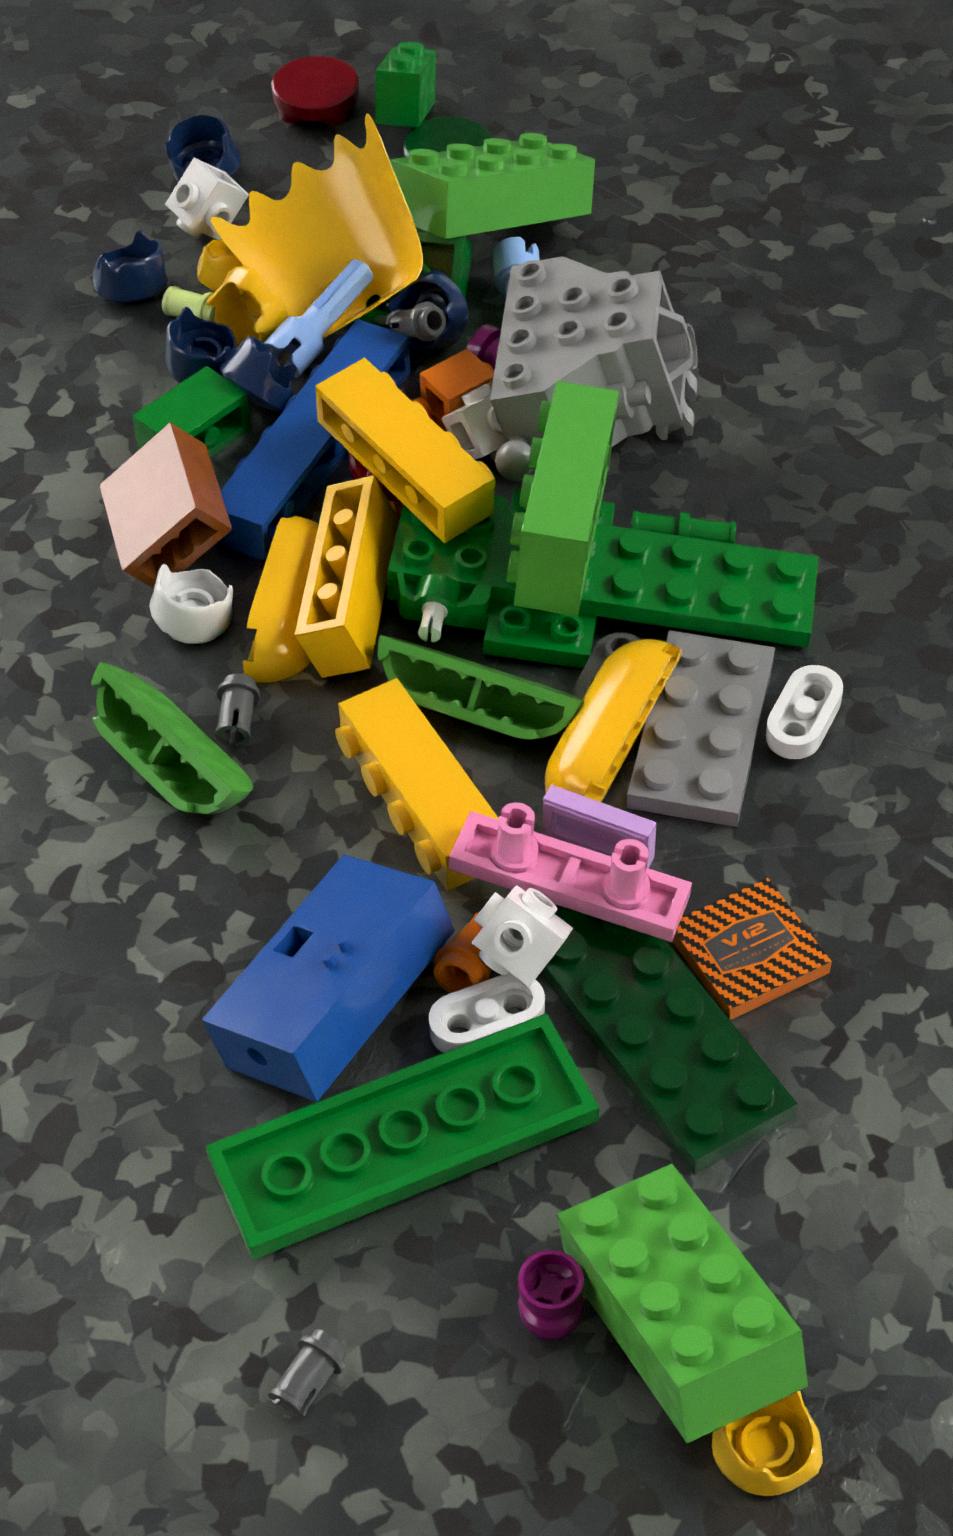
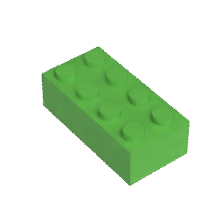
(495, 185)
(562, 498)
(684, 1302)

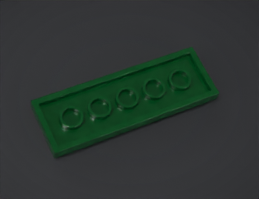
(666, 1039)

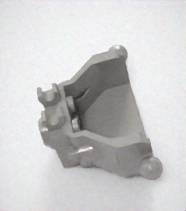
(593, 332)

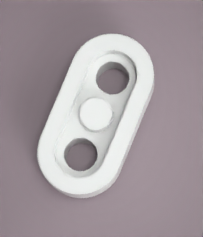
(797, 720)
(483, 1010)

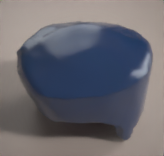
(203, 139)
(131, 271)
(445, 294)
(196, 344)
(256, 371)

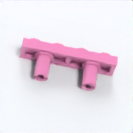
(571, 876)

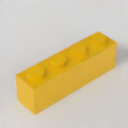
(405, 449)
(347, 577)
(413, 772)

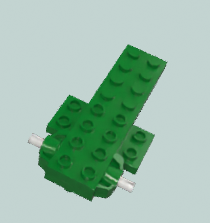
(628, 578)

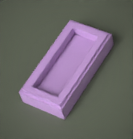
(593, 823)

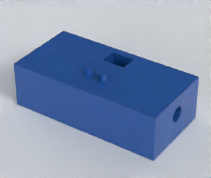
(329, 976)

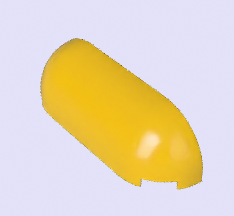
(278, 601)
(611, 717)

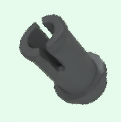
(422, 322)
(237, 699)
(308, 1373)

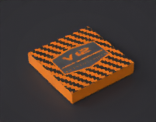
(750, 948)

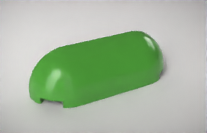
(477, 691)
(165, 745)

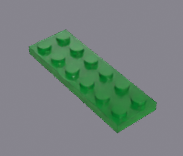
(400, 1135)

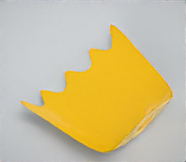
(326, 224)

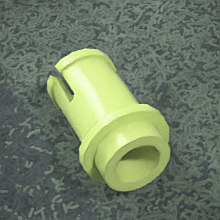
(176, 299)

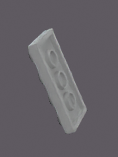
(703, 731)

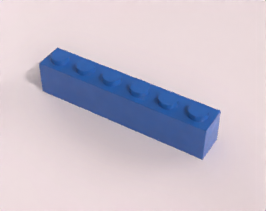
(297, 452)

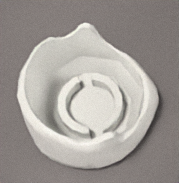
(191, 605)

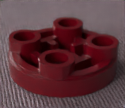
(315, 90)

